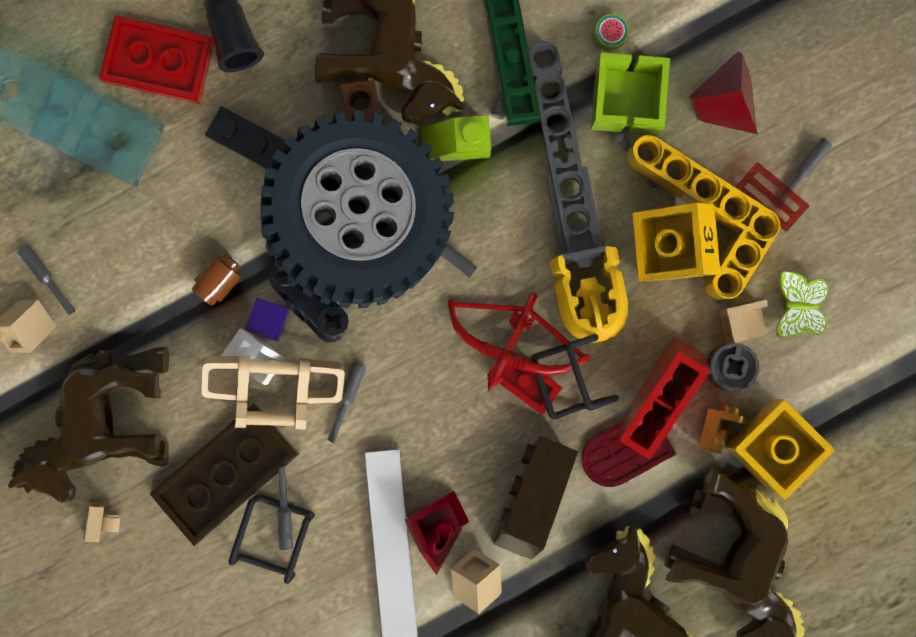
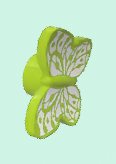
(801, 305)

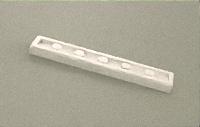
(391, 543)

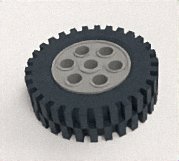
(316, 253)

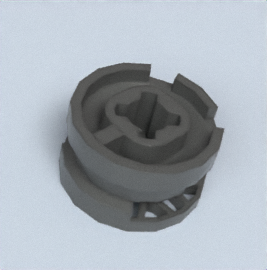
(733, 367)

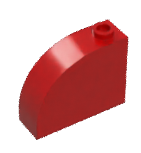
(663, 397)

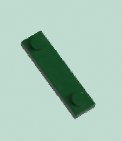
(512, 62)

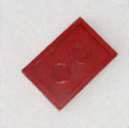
(157, 59)

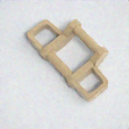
(246, 365)

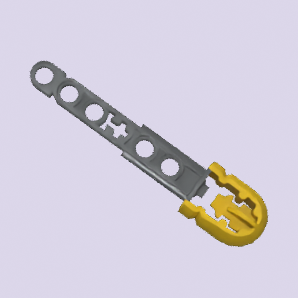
(583, 244)

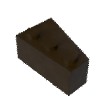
(535, 497)

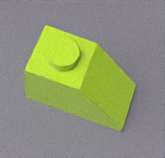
(459, 138)

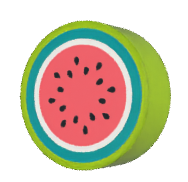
(611, 32)

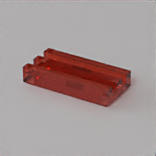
(749, 178)

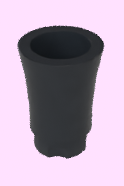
(232, 36)

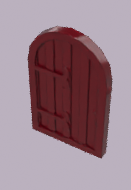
(614, 463)

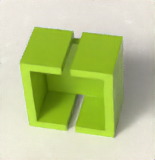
(630, 98)

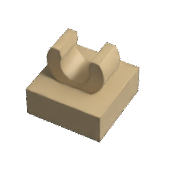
(98, 522)

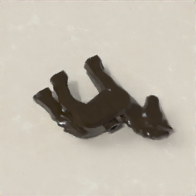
(88, 423)

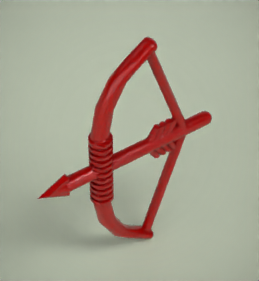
(504, 356)

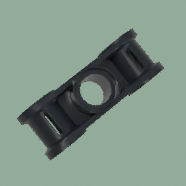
(310, 308)

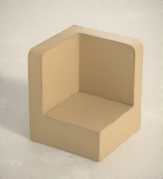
(743, 322)
(25, 326)
(476, 581)

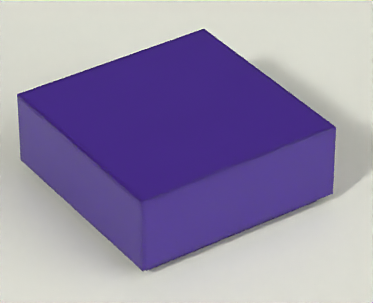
(267, 319)

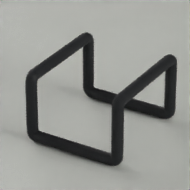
(587, 404)
(289, 572)

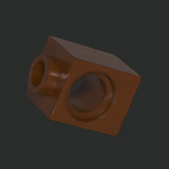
(357, 88)

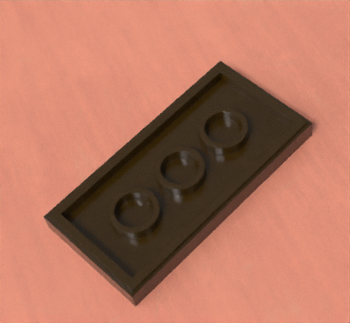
(223, 477)

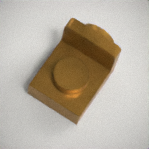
(716, 431)

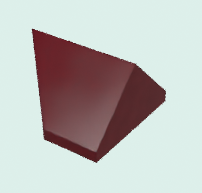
(727, 97)
(437, 528)

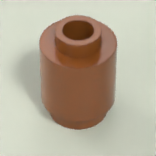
(217, 279)

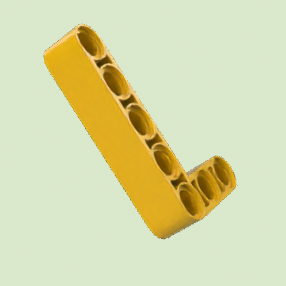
(719, 192)

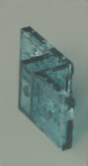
(75, 118)

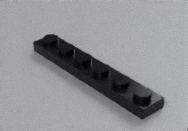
(260, 146)

